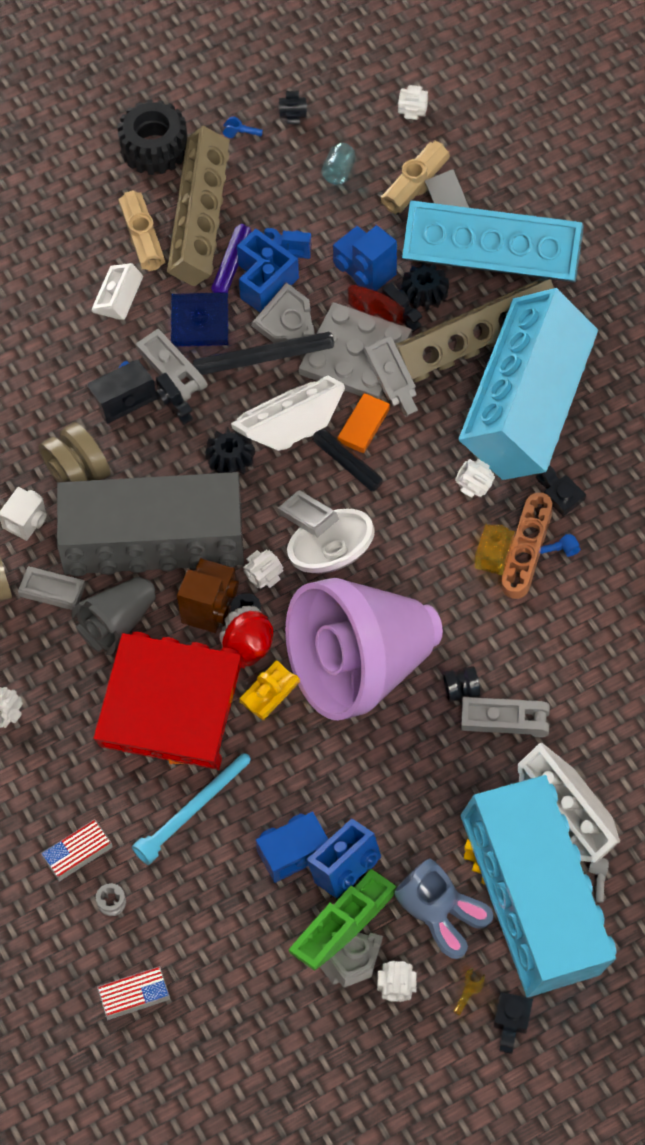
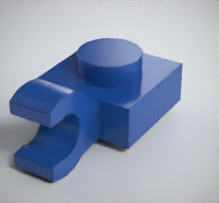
(295, 242)

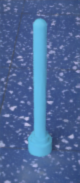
(148, 848)

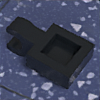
(563, 491)
(512, 1017)

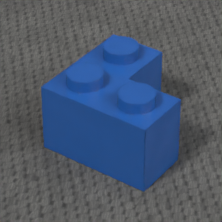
(367, 256)
(266, 268)

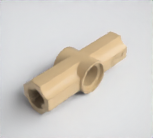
(413, 177)
(141, 230)

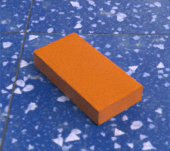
(364, 423)

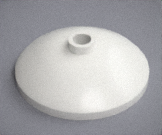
(335, 547)

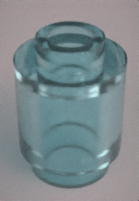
(338, 163)

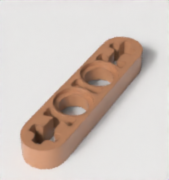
(527, 545)

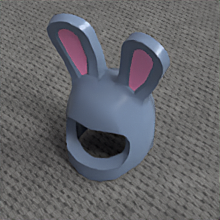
(430, 896)

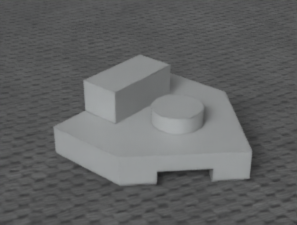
(285, 316)
(354, 961)

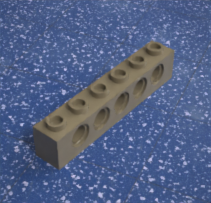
(198, 206)
(462, 328)

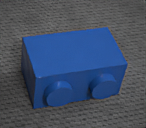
(289, 847)

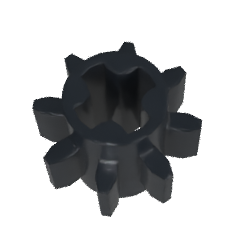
(293, 107)

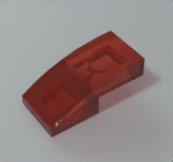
(375, 303)

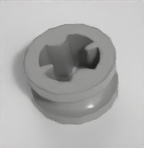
(118, 906)

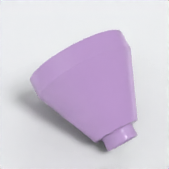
(355, 644)

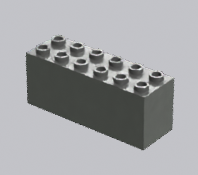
(149, 523)

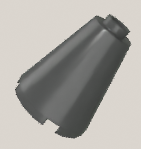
(113, 613)

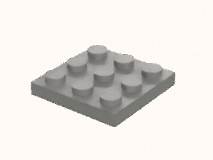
(347, 359)

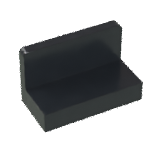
(123, 390)

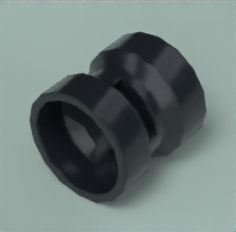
(461, 683)

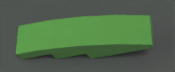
(343, 920)

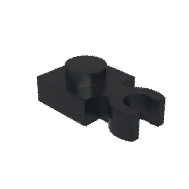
(411, 316)
(170, 395)

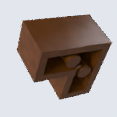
(206, 594)

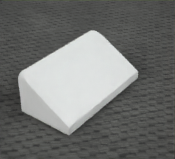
(118, 291)

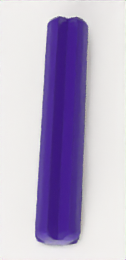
(230, 261)

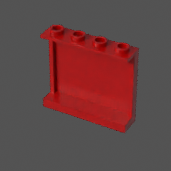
(168, 700)

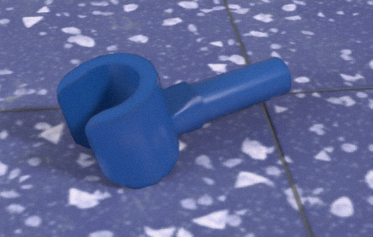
(234, 125)
(567, 543)

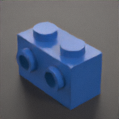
(344, 858)

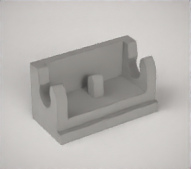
(446, 190)

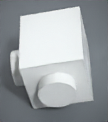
(23, 513)

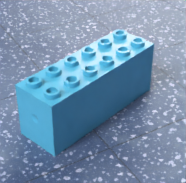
(493, 241)
(529, 384)
(538, 885)

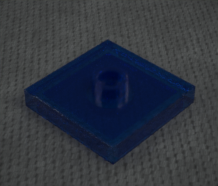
(200, 319)

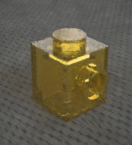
(494, 548)

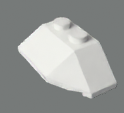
(292, 414)
(589, 821)

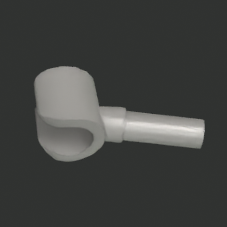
(599, 868)

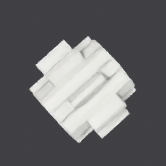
(413, 102)
(474, 478)
(263, 569)
(9, 707)
(397, 981)

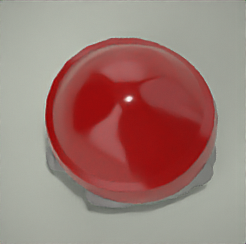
(247, 633)

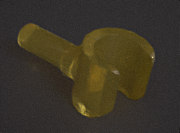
(470, 988)

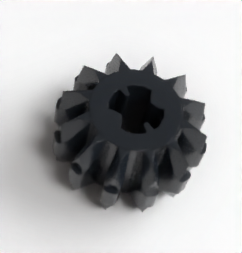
(425, 286)
(229, 452)

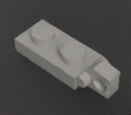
(392, 374)

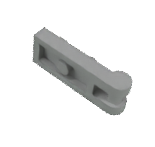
(167, 358)
(505, 716)

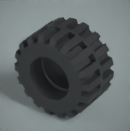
(151, 120)

